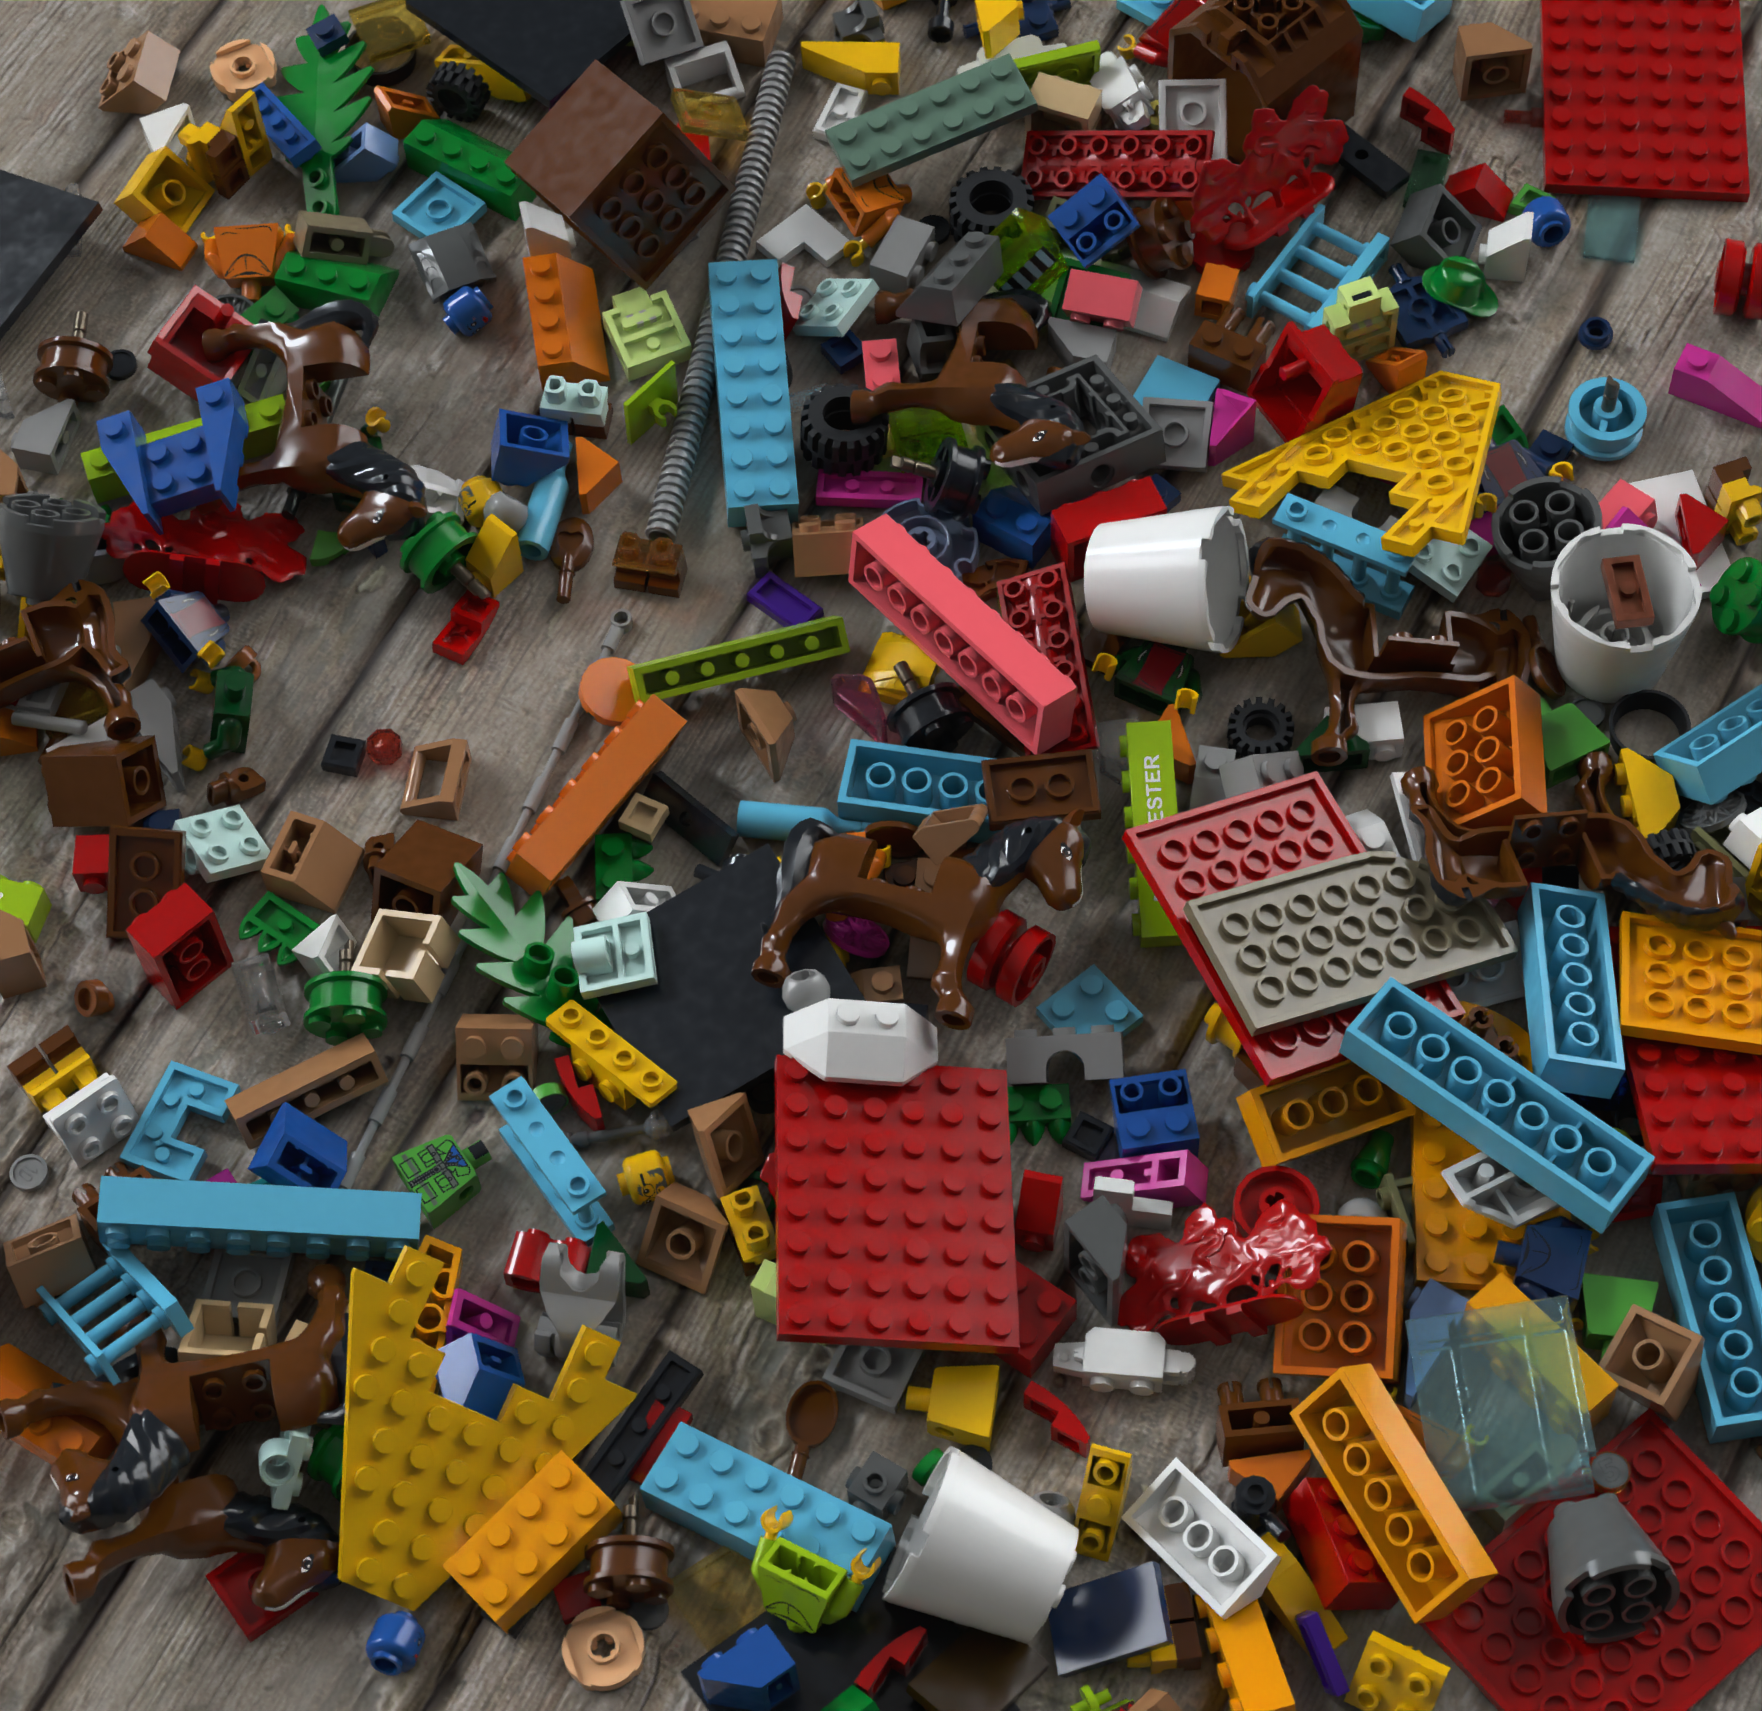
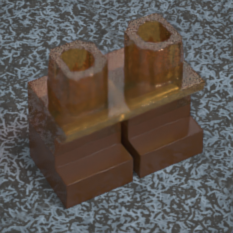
(649, 564)

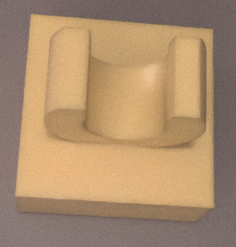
(643, 817)

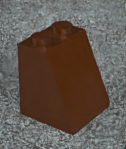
(103, 782)
(420, 872)

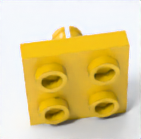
(1395, 1678)

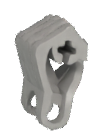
(579, 1300)

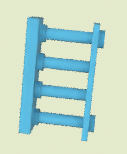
(1369, 261)
(1356, 539)
(550, 1160)
(135, 1281)

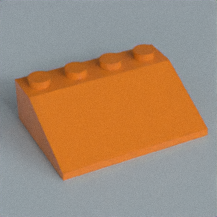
(1488, 755)
(1353, 1307)

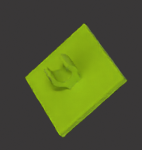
(651, 403)

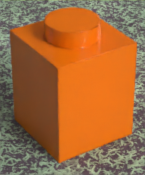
(1216, 290)

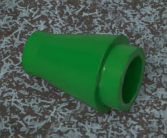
(1373, 1160)

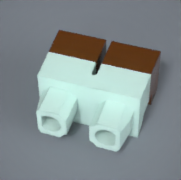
(580, 404)

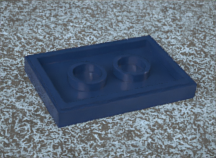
(1110, 1620)

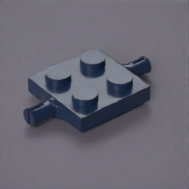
(1038, 19)
(1422, 317)

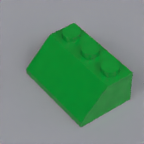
(320, 281)

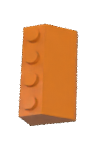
(565, 319)
(51, 1435)

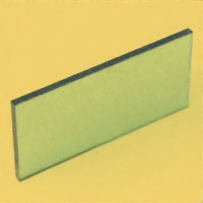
(1611, 228)

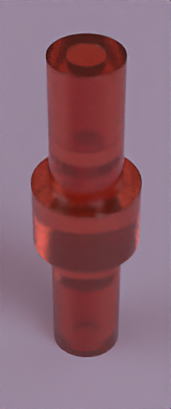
(1532, 117)

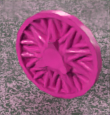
(858, 936)

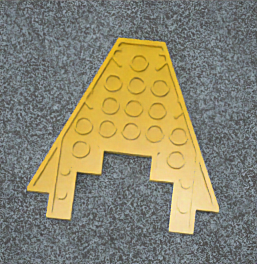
(1421, 437)
(429, 1469)

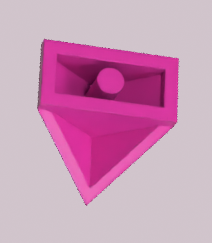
(1231, 425)
(478, 1316)

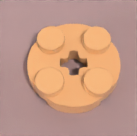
(242, 53)
(593, 1670)

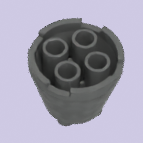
(1536, 526)
(47, 543)
(1605, 1571)

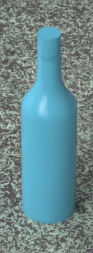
(544, 514)
(776, 820)

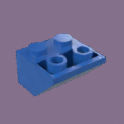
(1094, 220)
(1154, 1114)
(300, 1152)
(479, 1373)
(751, 1674)

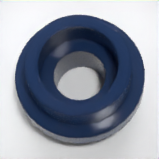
(1595, 326)

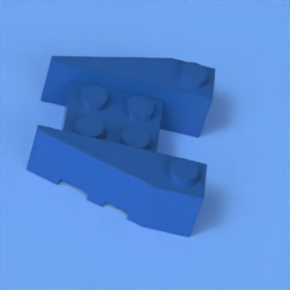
(184, 466)

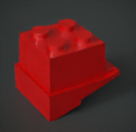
(178, 346)
(1305, 381)

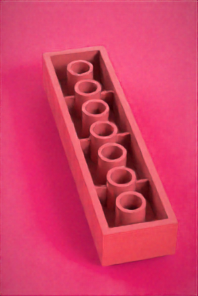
(962, 634)

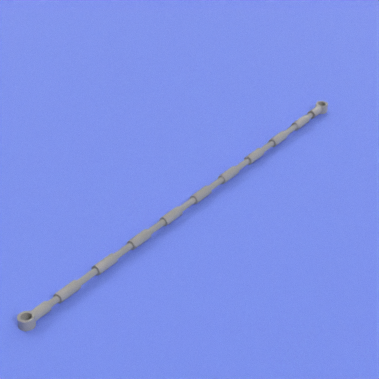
(501, 865)

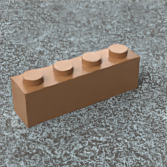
(309, 1086)

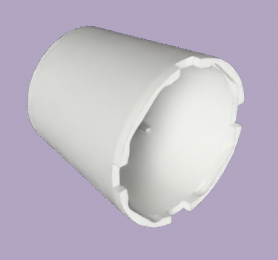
(1170, 578)
(1587, 647)
(981, 1553)

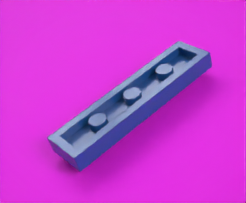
(285, 129)

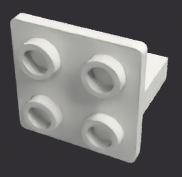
(93, 1119)

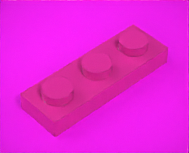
(868, 490)

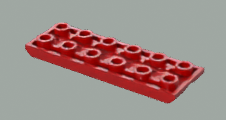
(1135, 161)
(1045, 613)

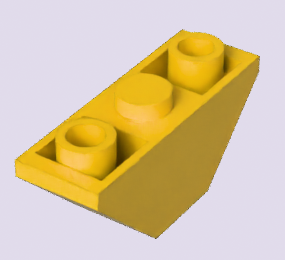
(1647, 793)
(1102, 1500)

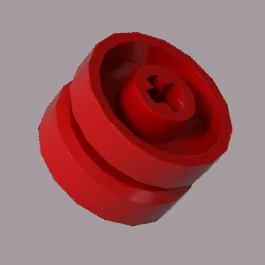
(1738, 279)
(1011, 958)
(1267, 1186)

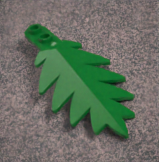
(323, 110)
(528, 964)

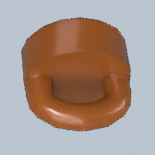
(246, 657)
(93, 998)

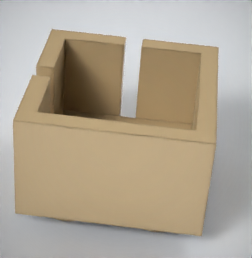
(1063, 104)
(408, 953)
(214, 1329)

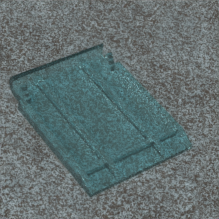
(1504, 1403)

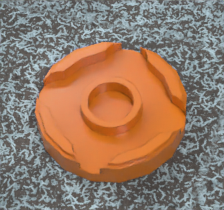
(607, 690)

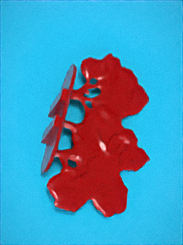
(1272, 155)
(217, 551)
(1213, 1262)

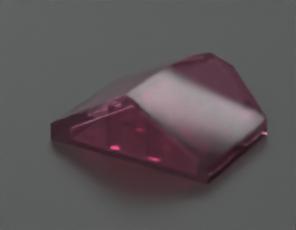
(860, 702)

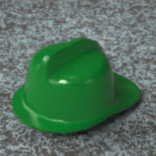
(1461, 285)

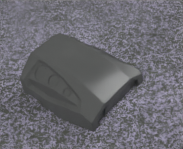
(451, 261)

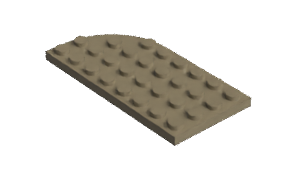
(1337, 936)

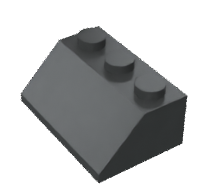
(956, 281)
(1097, 1254)

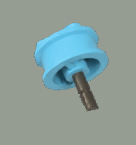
(1605, 419)

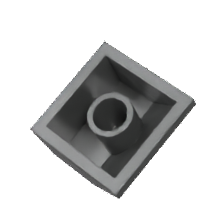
(1434, 229)

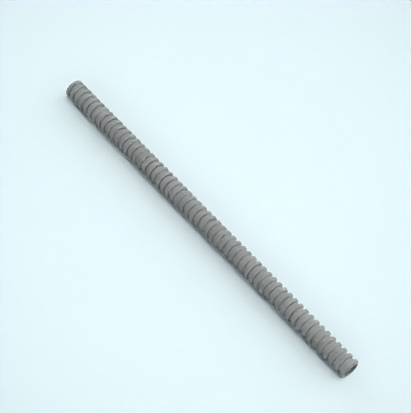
(733, 246)

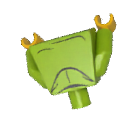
(802, 1584)

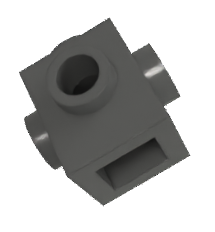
(878, 1486)

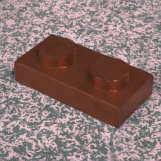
(1627, 591)

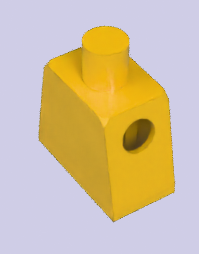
(959, 1403)

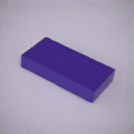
(783, 602)
(1322, 1653)

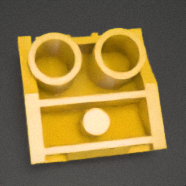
(887, 653)

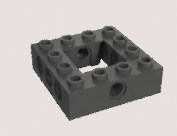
(1122, 447)

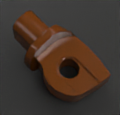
(235, 787)
(375, 849)
(577, 908)

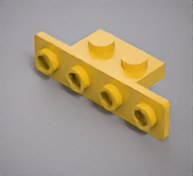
(608, 1059)

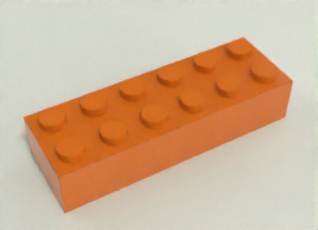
(594, 795)

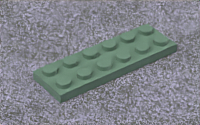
(931, 120)

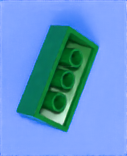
(469, 162)

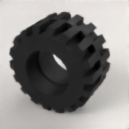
(986, 192)
(837, 449)

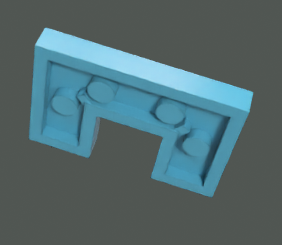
(155, 1135)

